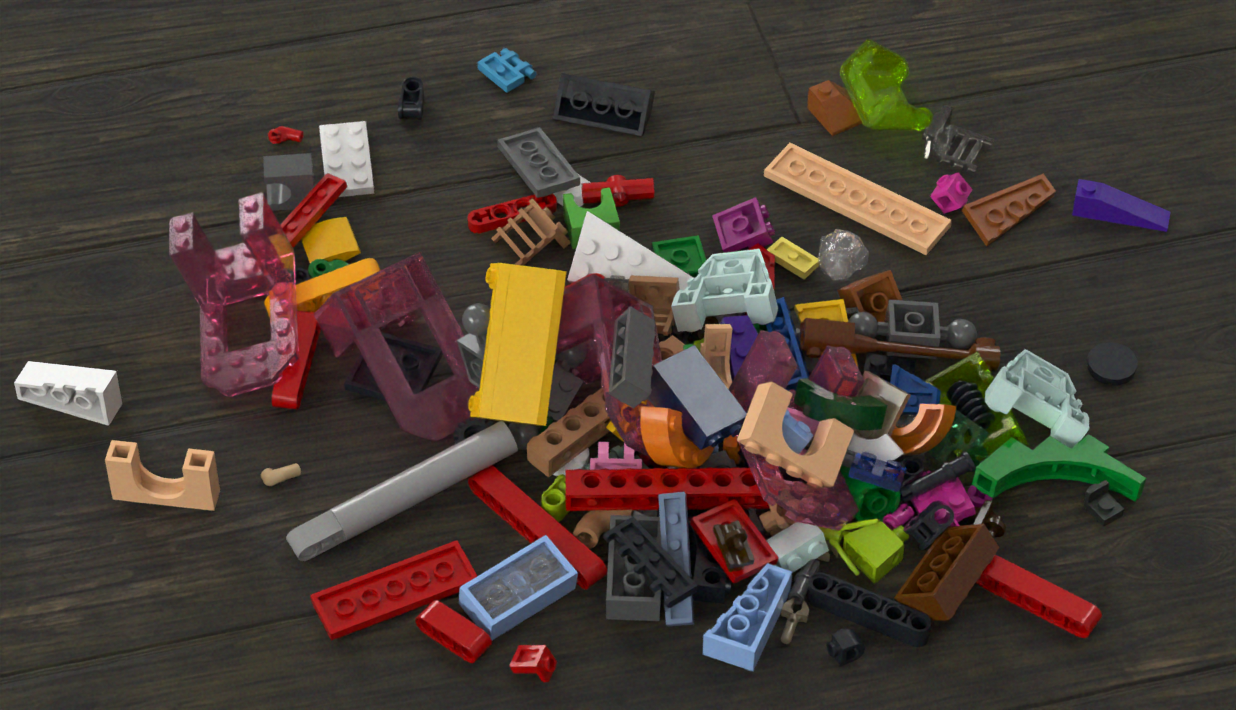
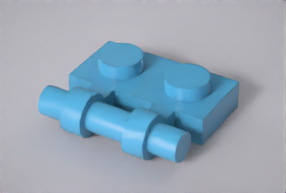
(501, 69)

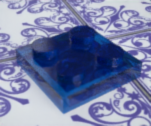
(877, 472)

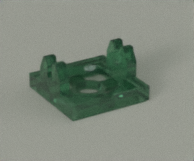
(974, 446)

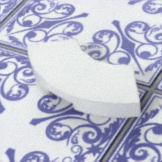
(882, 447)

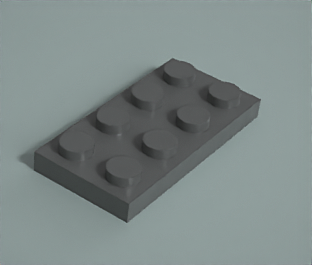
(538, 162)

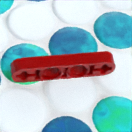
(509, 208)

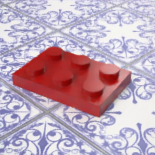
(724, 515)

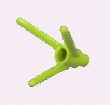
(835, 537)

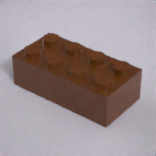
(948, 571)

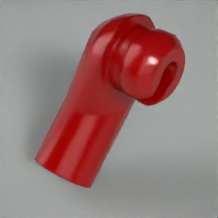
(283, 134)

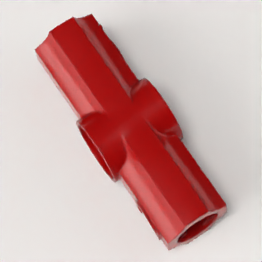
(621, 190)

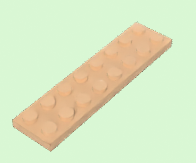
(858, 198)

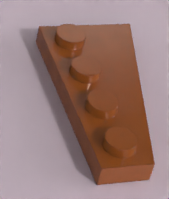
(1006, 208)

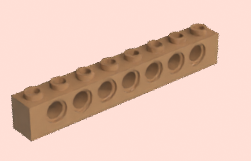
(579, 426)

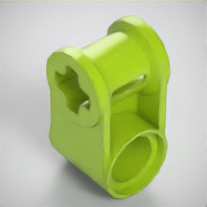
(555, 499)

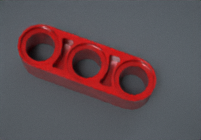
(453, 631)

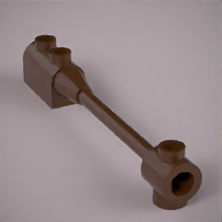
(818, 333)

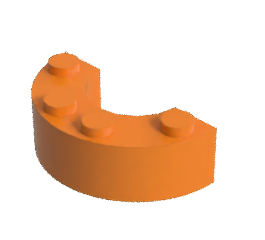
(925, 430)
(666, 440)

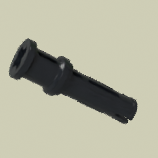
(947, 472)

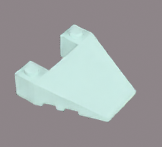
(727, 286)
(1040, 393)

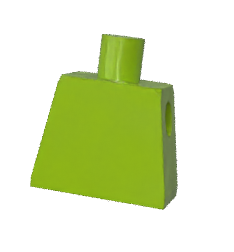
(875, 549)

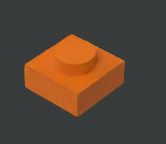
(732, 447)

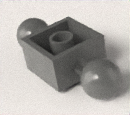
(915, 324)
(472, 346)
(563, 390)

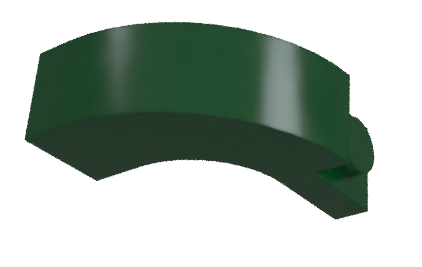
(854, 412)

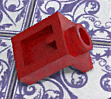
(534, 660)

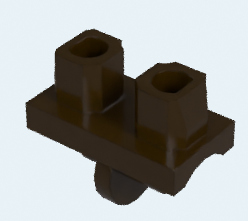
(986, 516)
(734, 545)

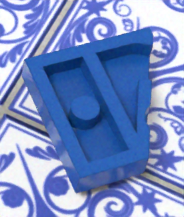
(919, 390)

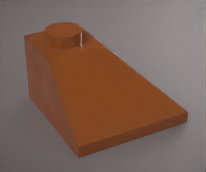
(832, 107)
(871, 294)

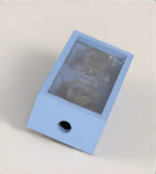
(518, 587)

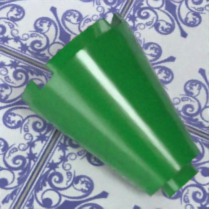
(871, 500)

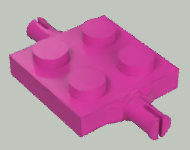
(953, 495)

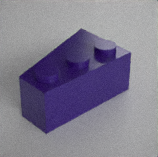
(741, 342)

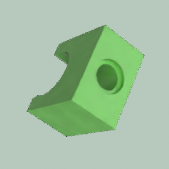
(575, 215)

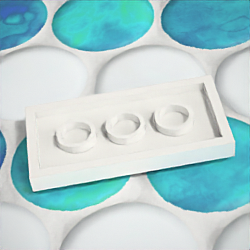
(348, 156)

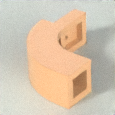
(717, 350)

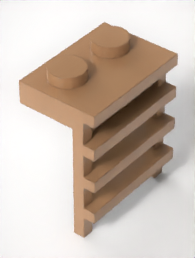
(541, 222)
(658, 293)

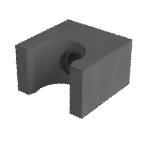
(288, 179)

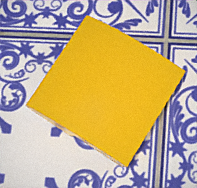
(331, 241)

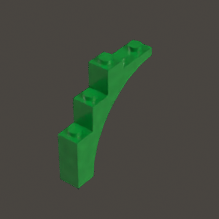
(1051, 459)

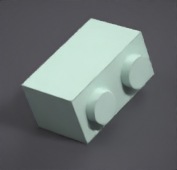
(798, 545)

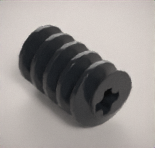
(971, 404)

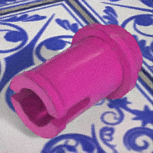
(898, 517)

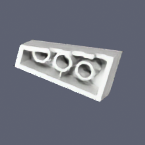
(71, 390)

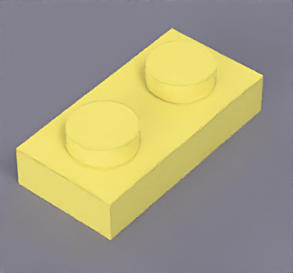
(793, 258)

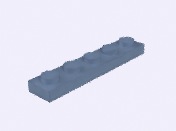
(676, 543)

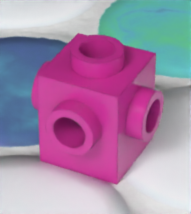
(951, 192)

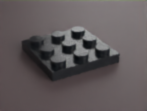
(414, 359)

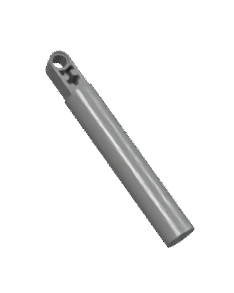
(402, 491)

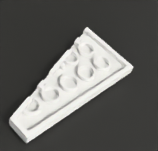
(611, 252)

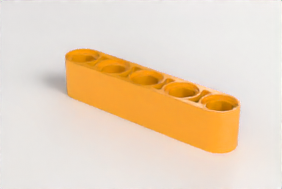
(314, 292)

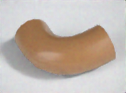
(595, 524)

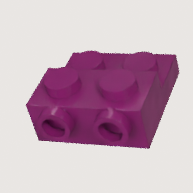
(744, 226)

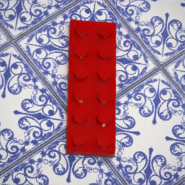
(393, 590)

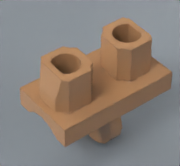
(775, 519)

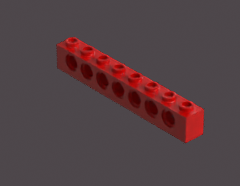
(641, 488)

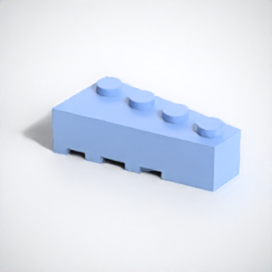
(749, 622)

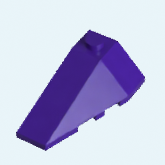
(1109, 204)

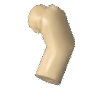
(273, 477)

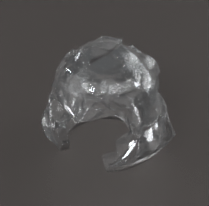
(841, 254)

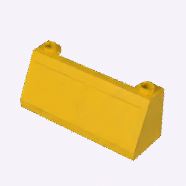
(519, 344)

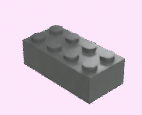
(629, 593)

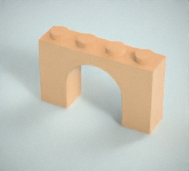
(764, 436)
(136, 484)

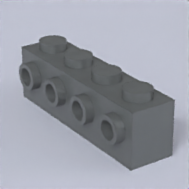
(632, 357)

